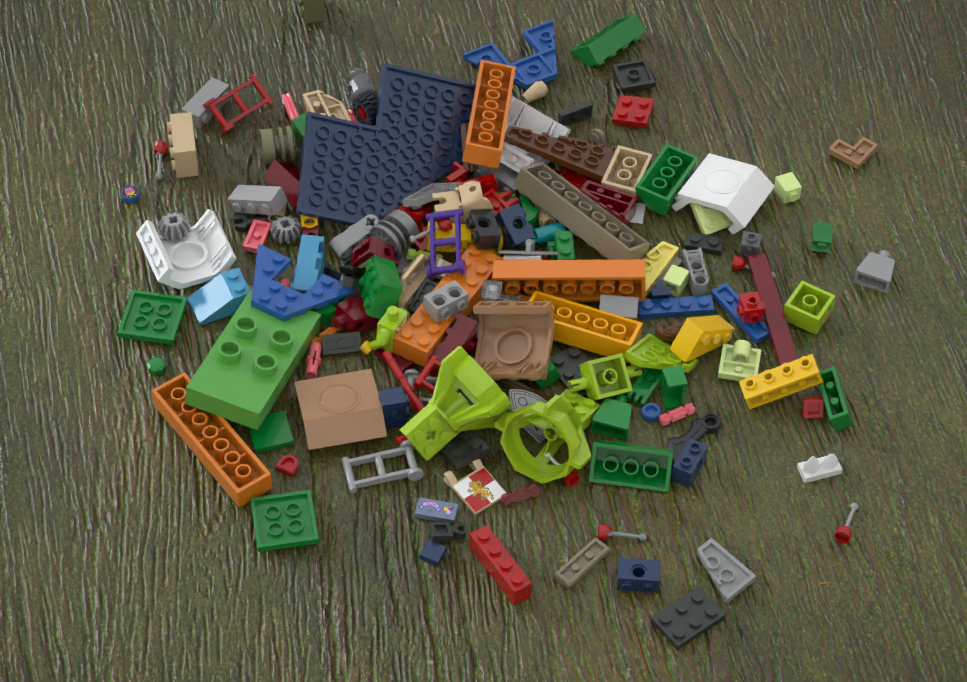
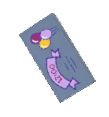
(436, 510)

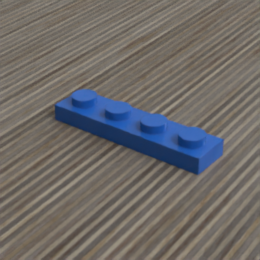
(728, 300)
(676, 307)

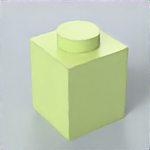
(787, 188)
(676, 279)

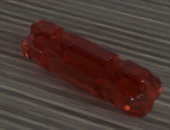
(520, 494)

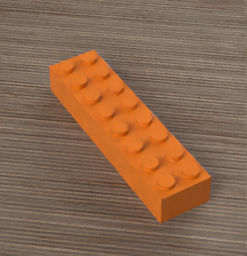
(489, 114)
(572, 278)
(421, 333)
(213, 443)

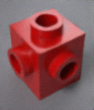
(750, 307)

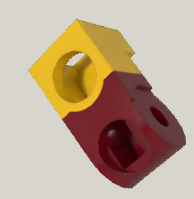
(309, 228)

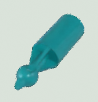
(546, 233)

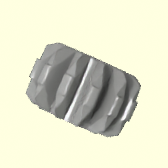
(174, 226)
(286, 229)

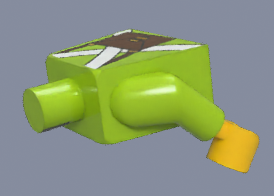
(387, 328)

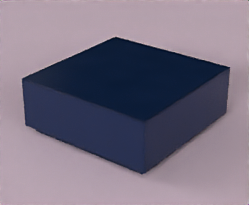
(433, 552)

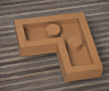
(853, 155)

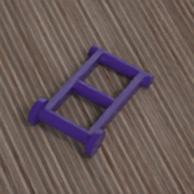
(460, 266)

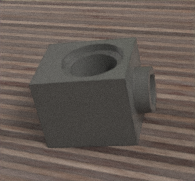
(750, 244)

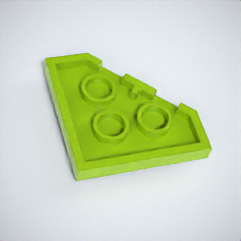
(655, 354)

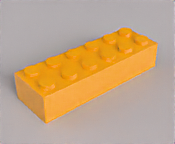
(591, 327)

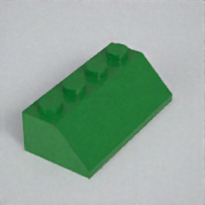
(609, 40)
(666, 178)
(631, 465)

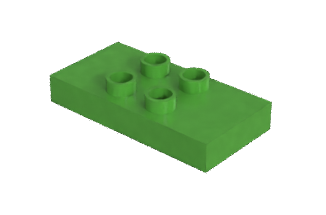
(251, 364)

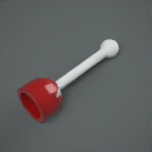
(572, 478)

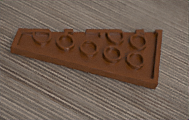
(565, 151)

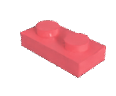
(257, 235)

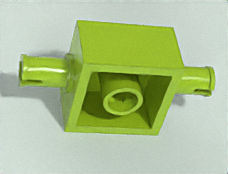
(594, 379)

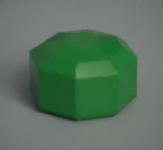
(156, 366)

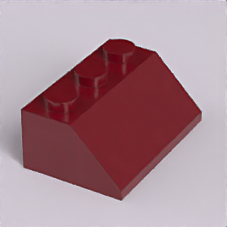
(285, 176)

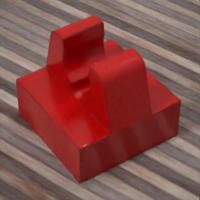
(812, 407)

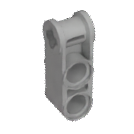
(353, 236)
(698, 274)

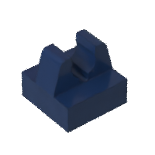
(660, 290)

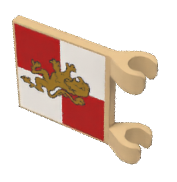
(477, 489)

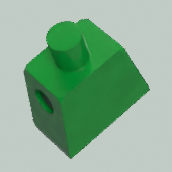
(613, 418)

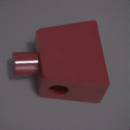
(352, 316)

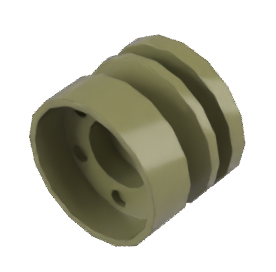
(277, 145)

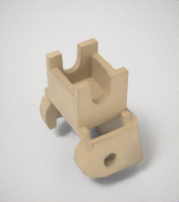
(470, 196)

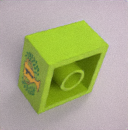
(809, 307)

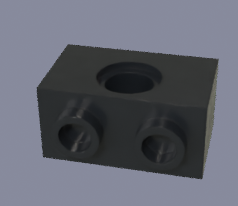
(483, 229)

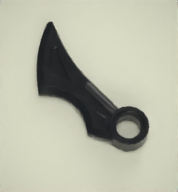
(343, 279)
(696, 431)

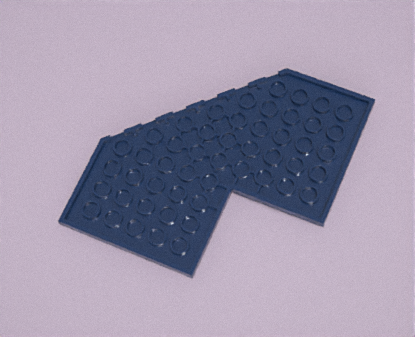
(370, 169)

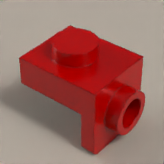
(459, 174)

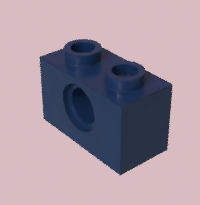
(514, 236)
(394, 407)
(689, 463)
(647, 570)

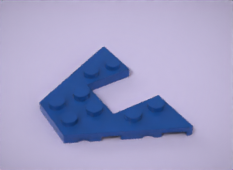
(529, 69)
(283, 301)

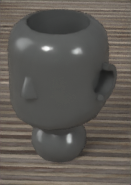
(360, 84)

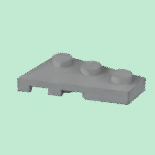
(425, 195)
(725, 570)

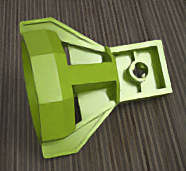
(450, 411)
(562, 421)

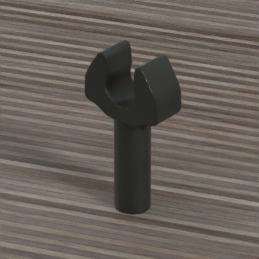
(242, 222)

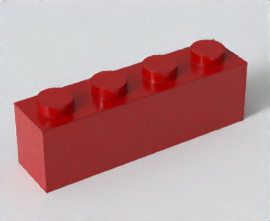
(500, 565)

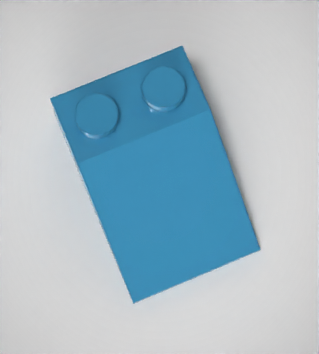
(219, 297)

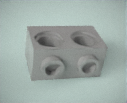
(445, 301)

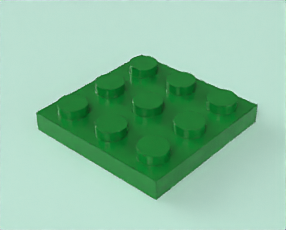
(152, 317)
(284, 520)

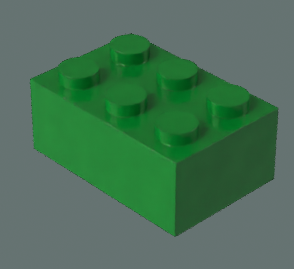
(380, 286)

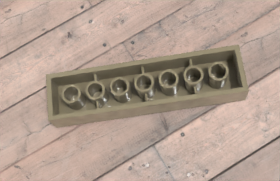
(580, 213)

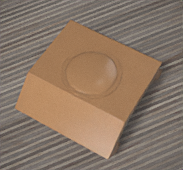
(515, 338)
(340, 409)

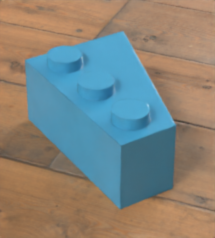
(309, 263)

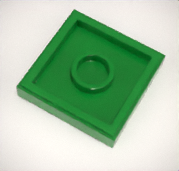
(272, 433)

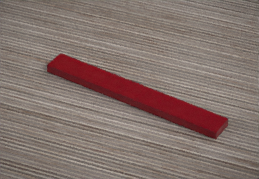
(774, 314)

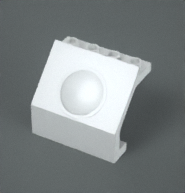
(526, 117)
(727, 187)
(194, 258)

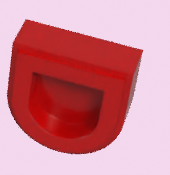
(288, 465)

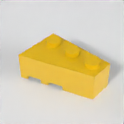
(701, 336)

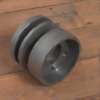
(396, 230)

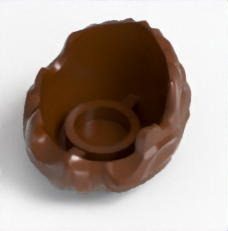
(668, 334)

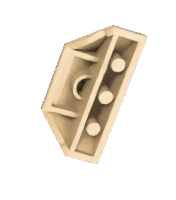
(325, 104)
(412, 278)

